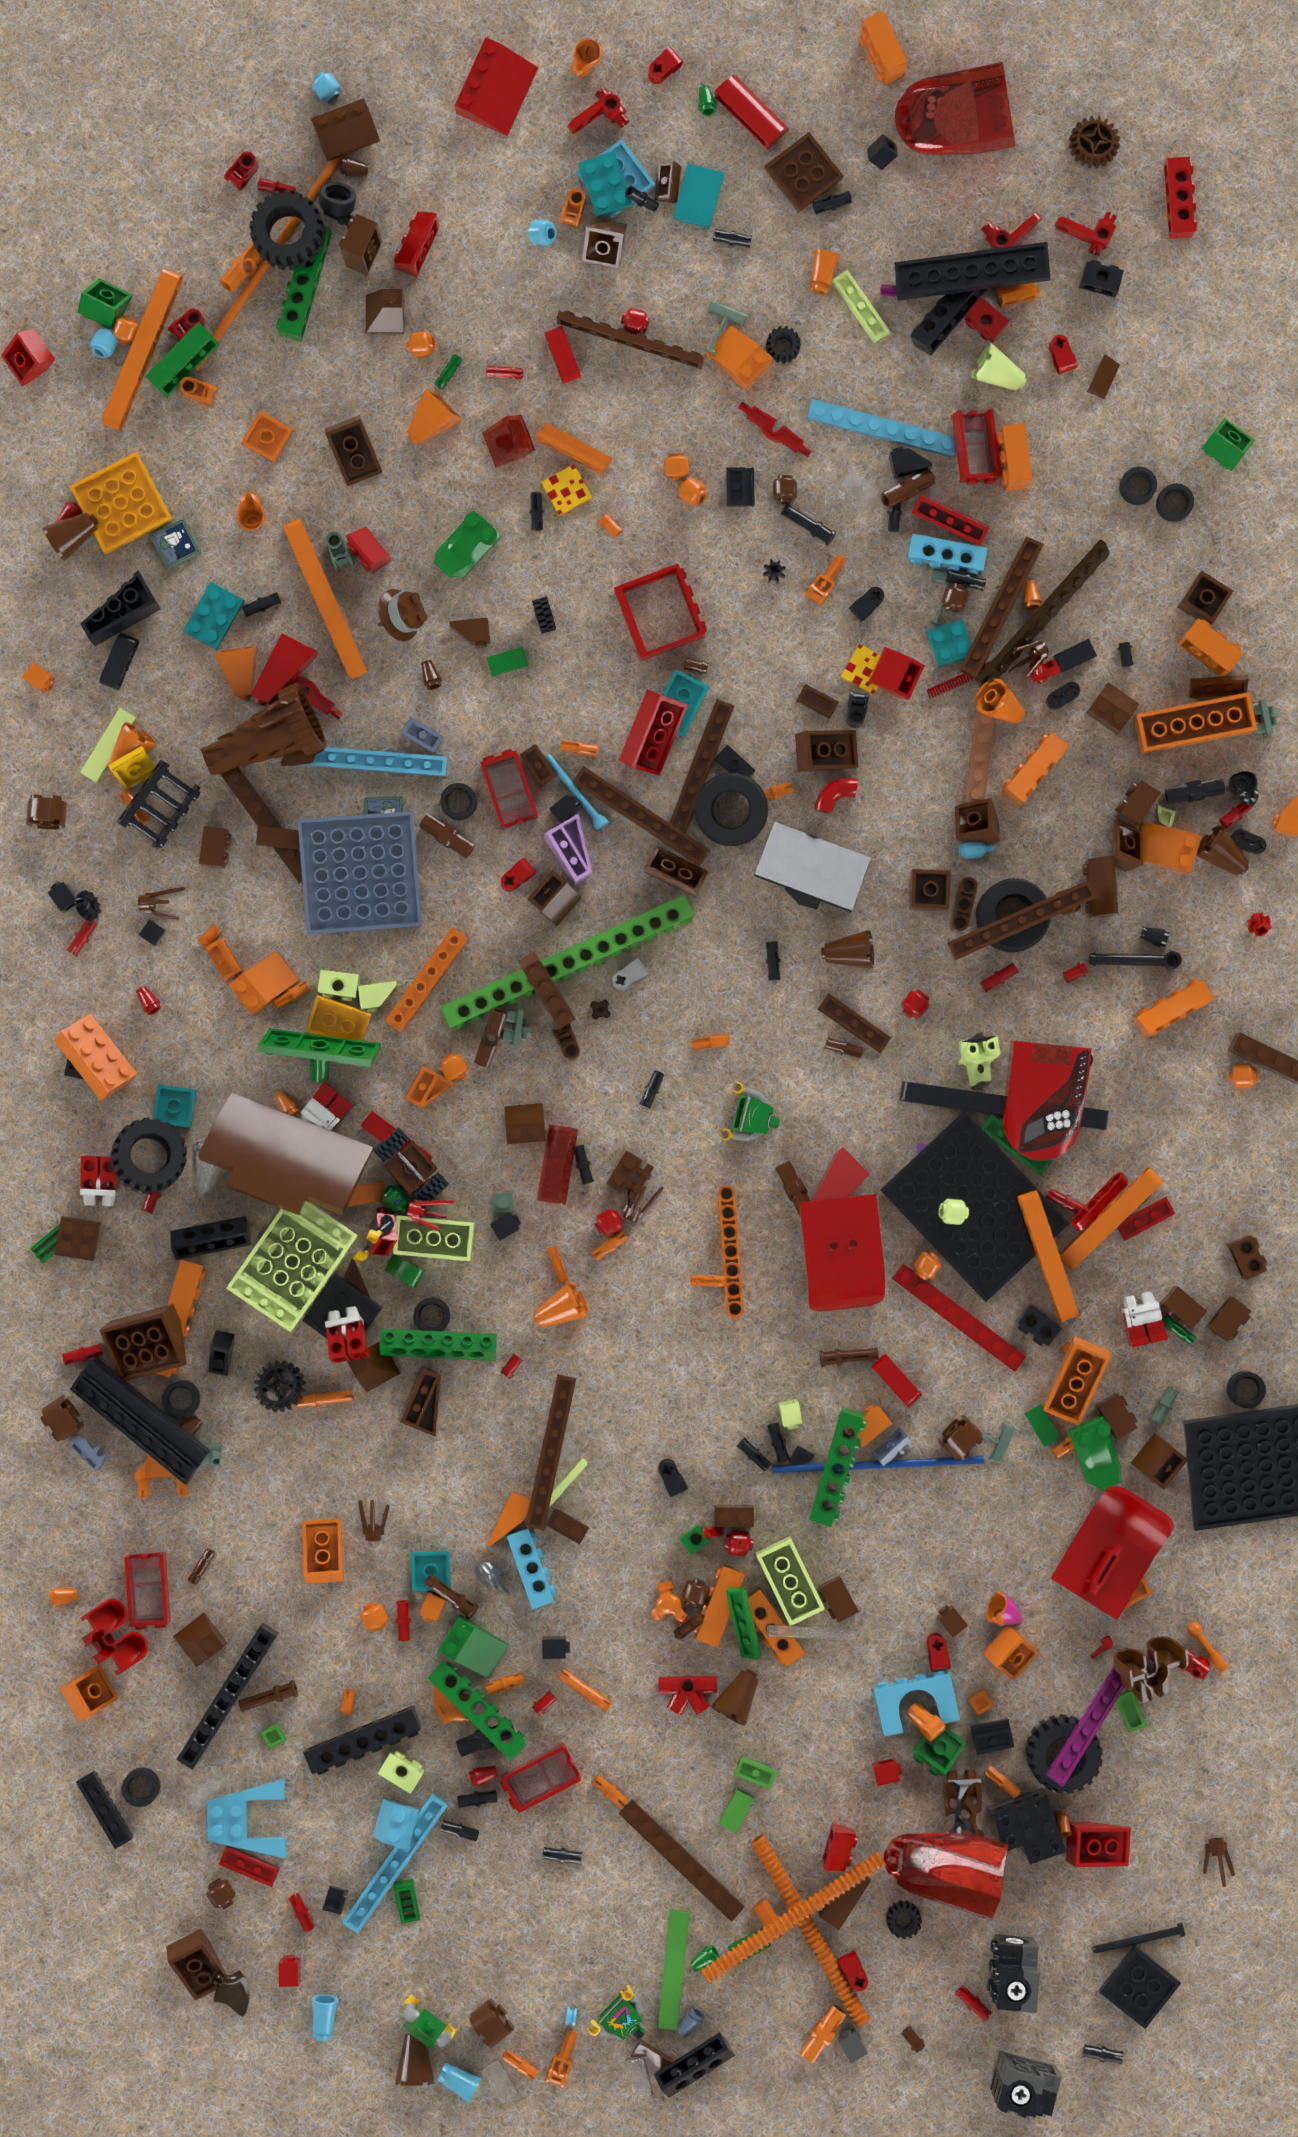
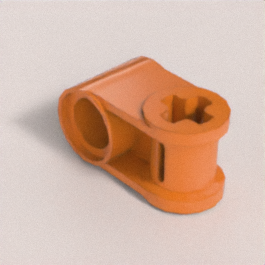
(573, 211)
(202, 391)

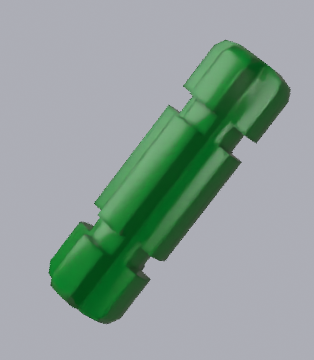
(448, 371)
(1177, 1329)

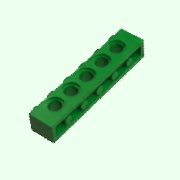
(296, 329)
(438, 1344)
(820, 1512)
(439, 1679)

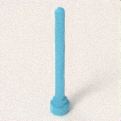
(598, 820)

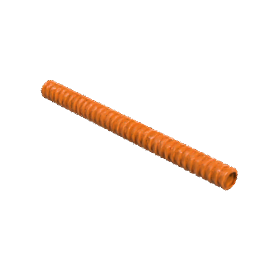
(793, 1917)
(810, 1930)

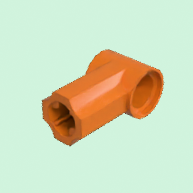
(929, 1725)
(765, 1912)

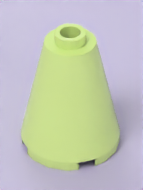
(998, 370)

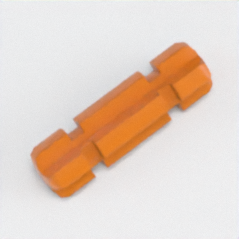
(557, 1264)
(698, 1280)

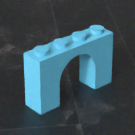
(889, 1697)

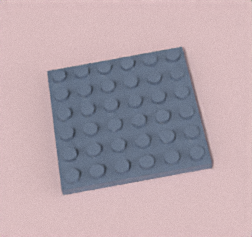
(359, 872)

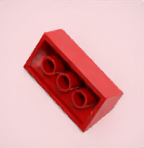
(653, 732)

